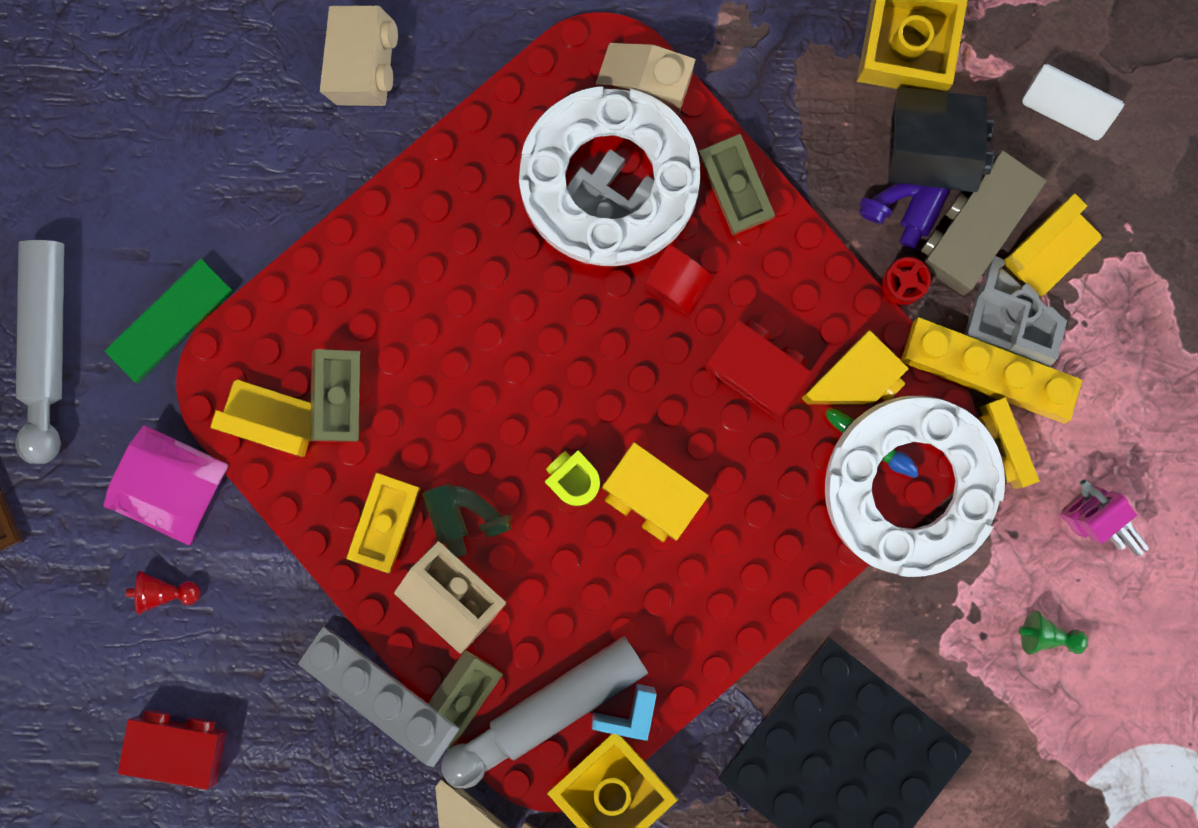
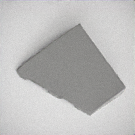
(1014, 317)

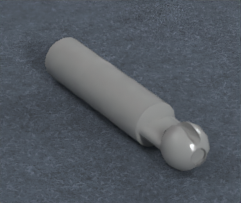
(39, 345)
(545, 713)

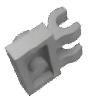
(599, 200)

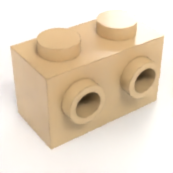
(358, 55)
(449, 597)

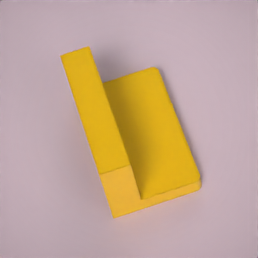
(1054, 247)
(266, 418)

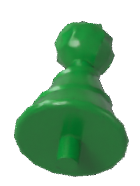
(1042, 634)

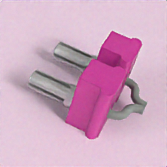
(1104, 517)

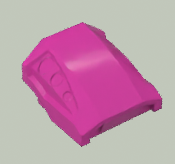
(164, 484)

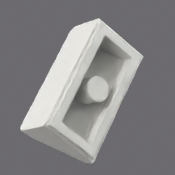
(1071, 102)

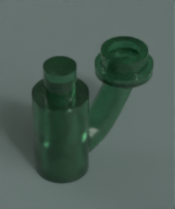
(447, 520)

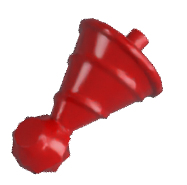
(153, 592)

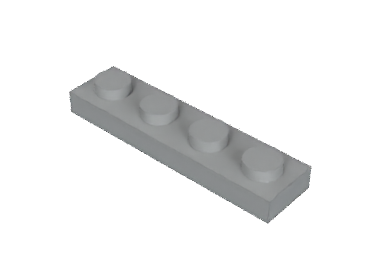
(378, 697)

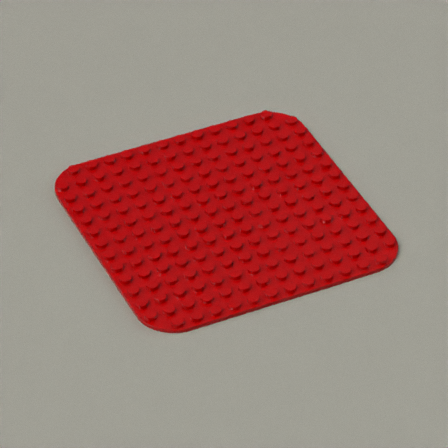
(504, 354)

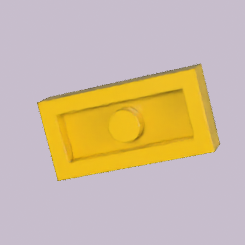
(1014, 454)
(383, 523)

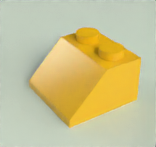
(613, 789)

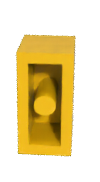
(653, 493)

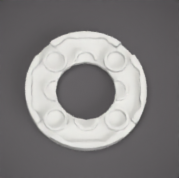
(598, 114)
(967, 518)

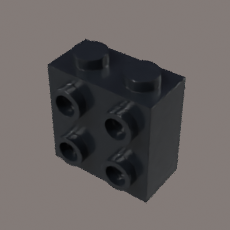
(939, 139)

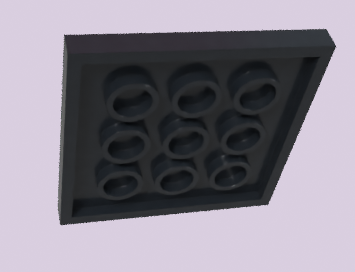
(844, 752)

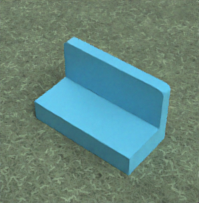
(640, 716)

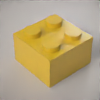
(912, 43)

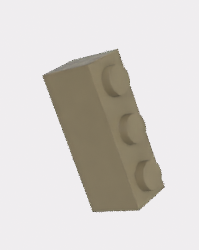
(981, 223)

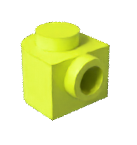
(573, 479)

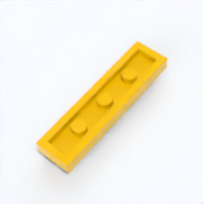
(991, 370)

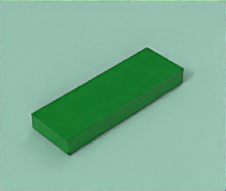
(168, 321)

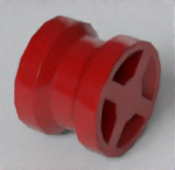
(911, 274)

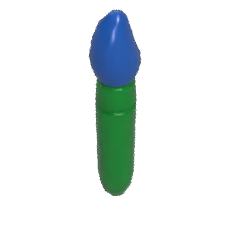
(896, 460)

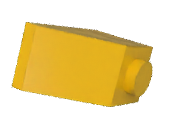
(860, 375)

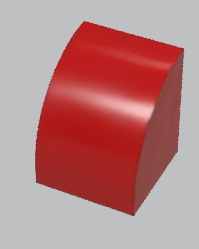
(678, 280)

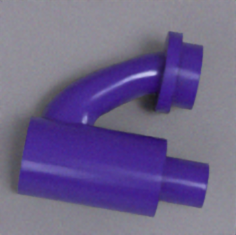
(919, 216)

